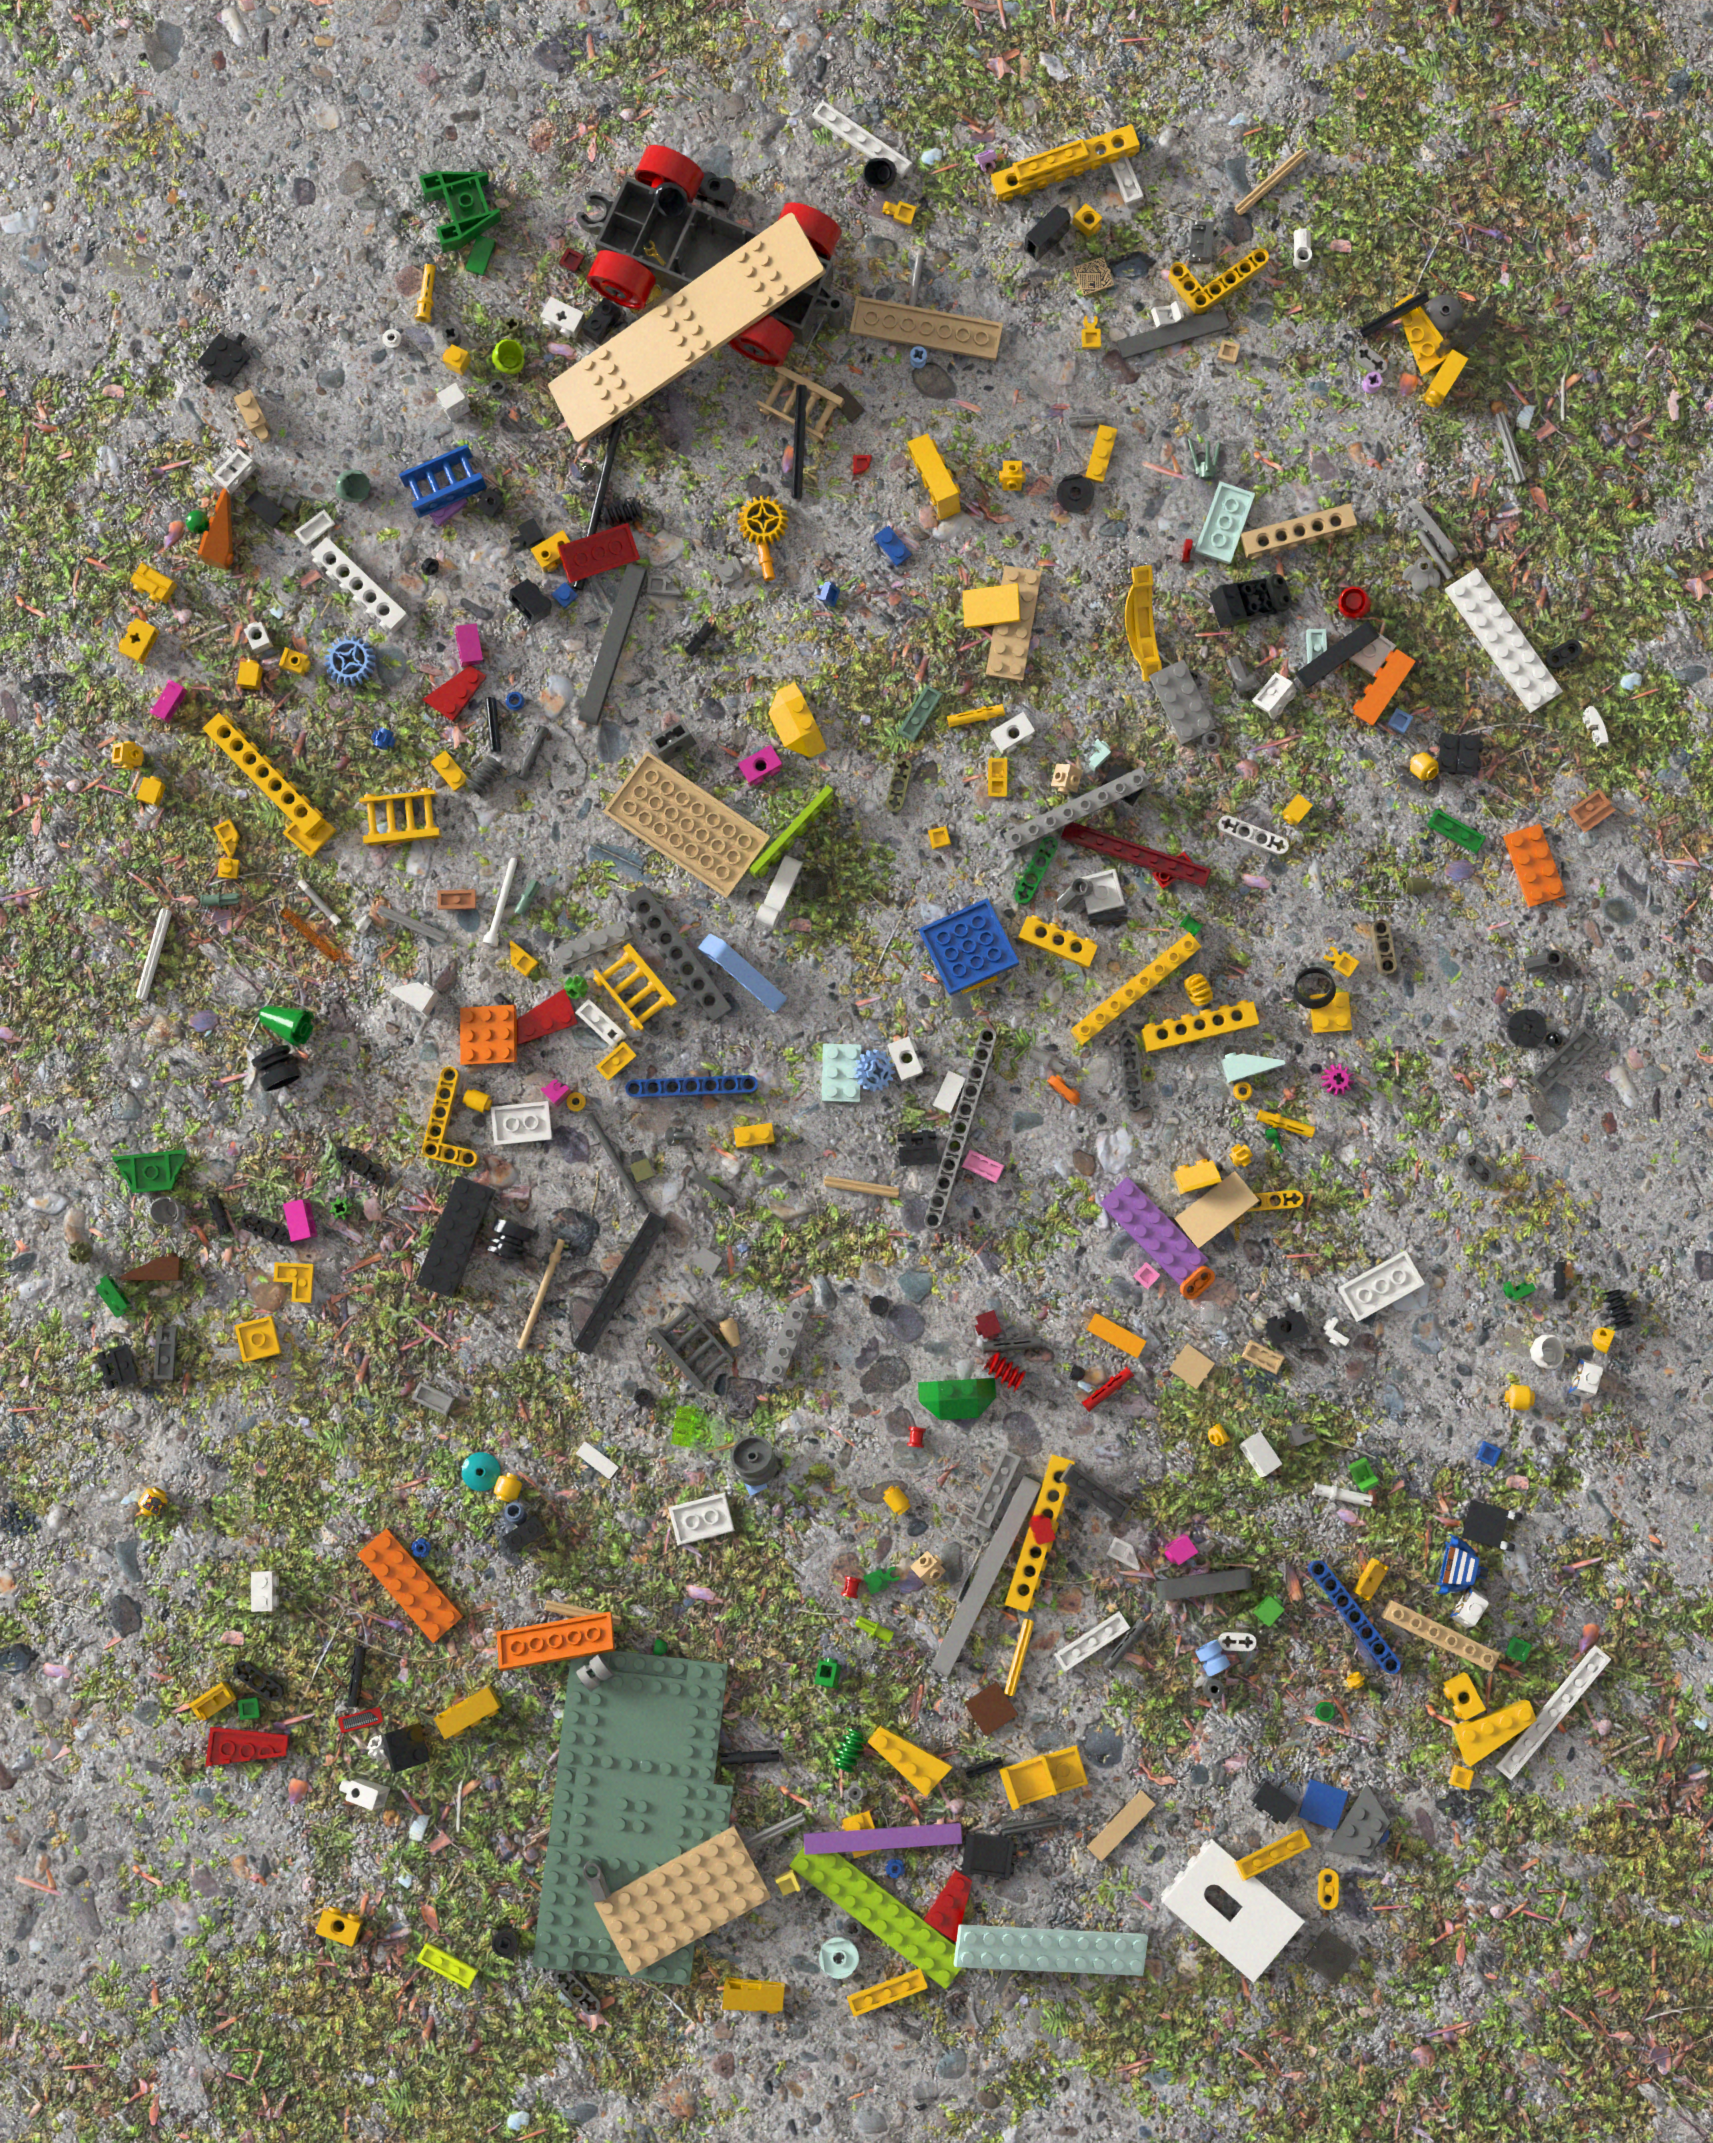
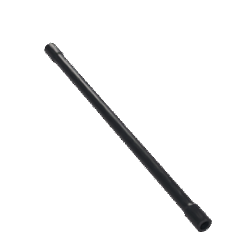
(602, 486)

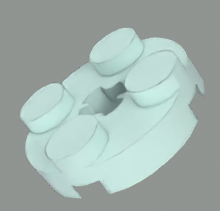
(848, 1964)

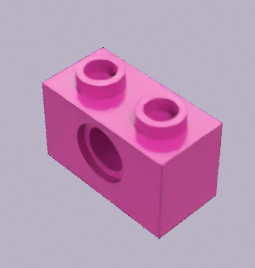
(766, 756)
(1180, 1550)

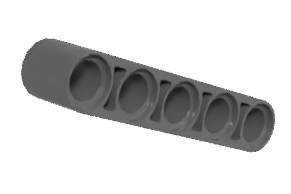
(1203, 1584)

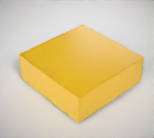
(939, 837)
(1461, 1777)

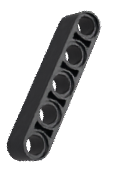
(1337, 654)

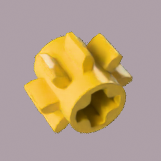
(1241, 1155)

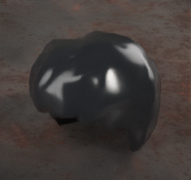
(879, 173)
(670, 199)

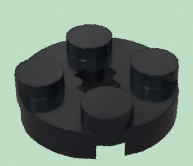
(1069, 502)
(1531, 1018)

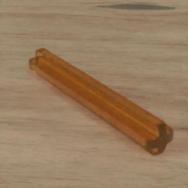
(307, 932)

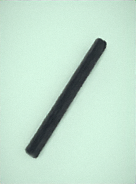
(799, 440)

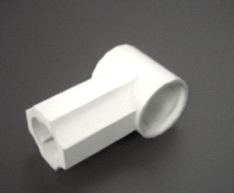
(1302, 248)

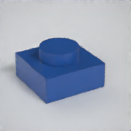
(564, 595)

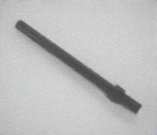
(636, 1196)

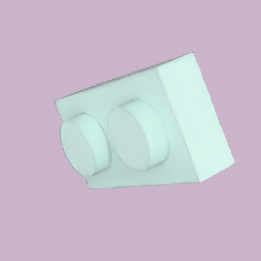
(1315, 643)

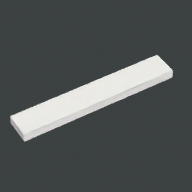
(859, 137)

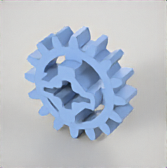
(881, 1074)

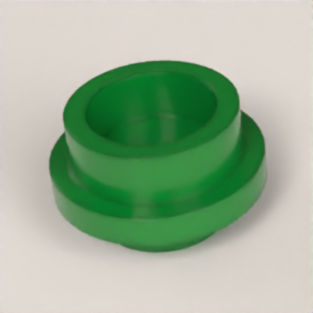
(1325, 1711)

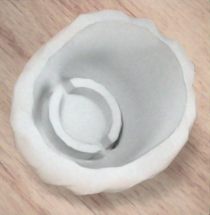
(1548, 1351)

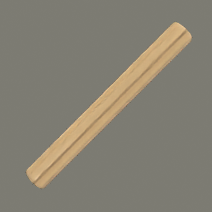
(1270, 182)

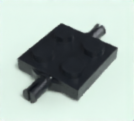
(223, 359)

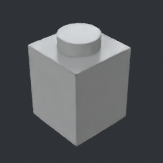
(707, 1260)

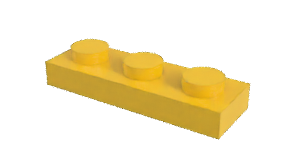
(1101, 454)

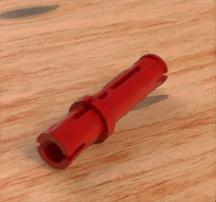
(1107, 1389)

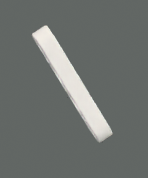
(1252, 837)

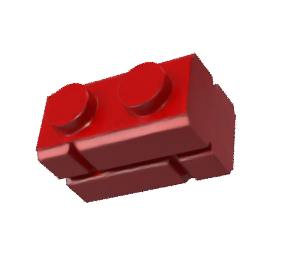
(1041, 1529)

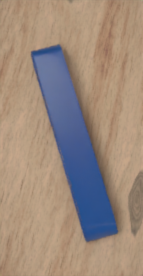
(682, 1086)
(1362, 1621)

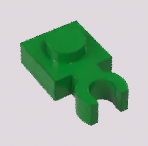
(877, 1580)

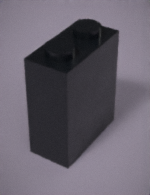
(1047, 232)

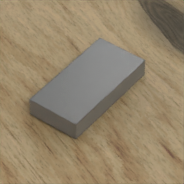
(433, 1398)

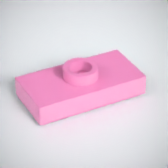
(983, 1166)

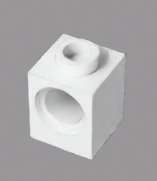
(263, 643)

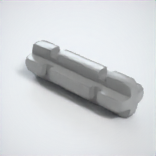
(1086, 420)

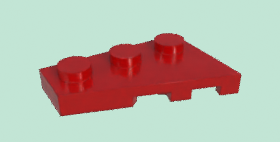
(455, 693)

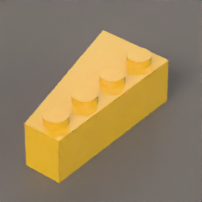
(935, 475)
(1491, 1730)
(911, 1760)

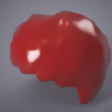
(1354, 603)

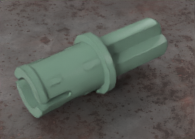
(527, 898)
(220, 899)

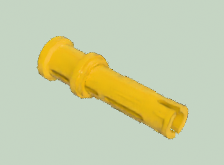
(423, 301)

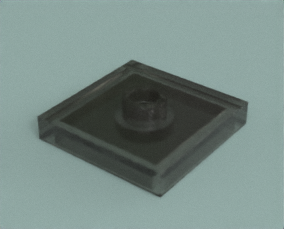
(1330, 1956)

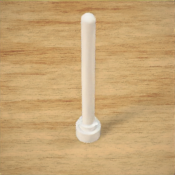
(492, 937)

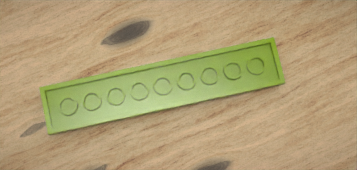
(880, 1913)

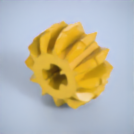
(1198, 989)

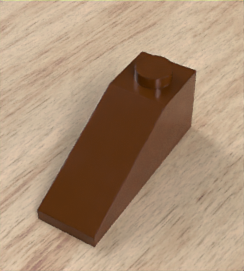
(160, 1269)

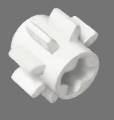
(377, 1748)

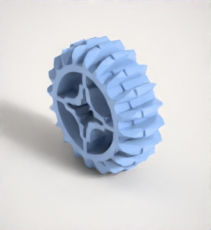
(356, 646)

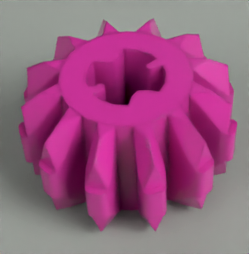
(1342, 1086)

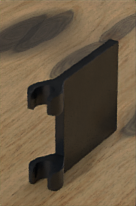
(1487, 1524)

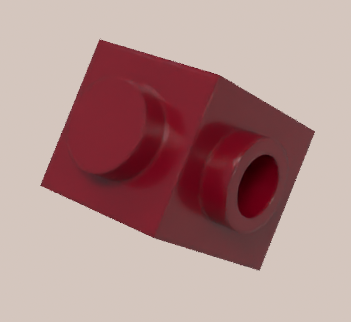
(988, 1325)

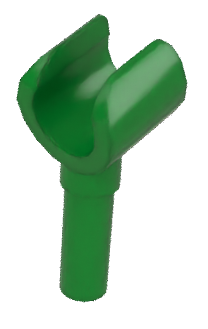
(1273, 1134)

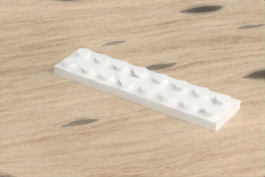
(1503, 640)

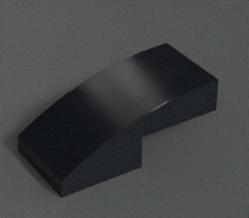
(265, 509)

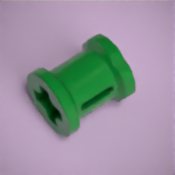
(1191, 925)

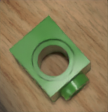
(1269, 1610)

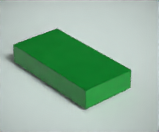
(480, 255)

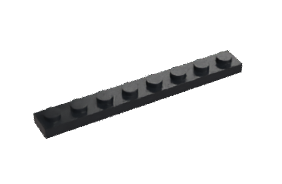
(620, 1283)

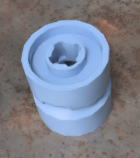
(1213, 1659)

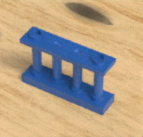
(449, 494)

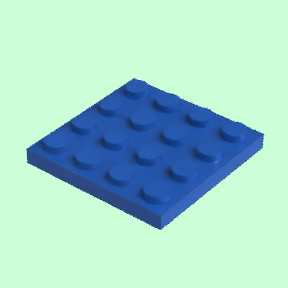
(968, 946)

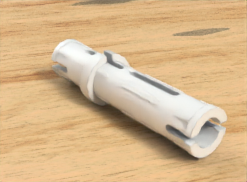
(1333, 1493)

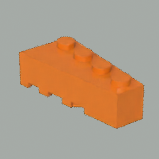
(1384, 687)

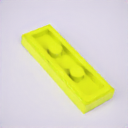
(447, 1965)

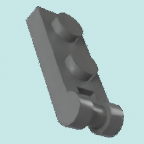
(165, 1352)

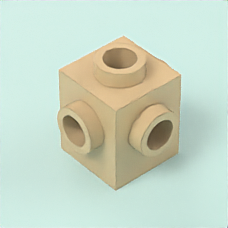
(1066, 778)
(928, 1568)

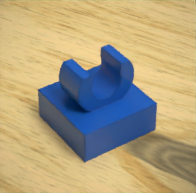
(829, 594)

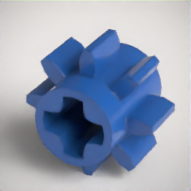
(383, 738)

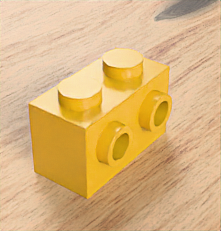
(547, 551)

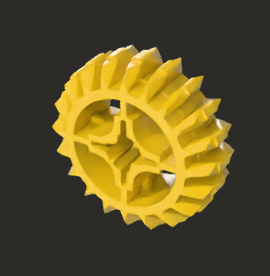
(771, 520)

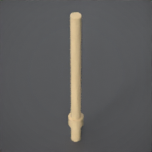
(554, 1259)

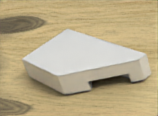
(1123, 1552)

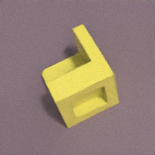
(788, 1882)

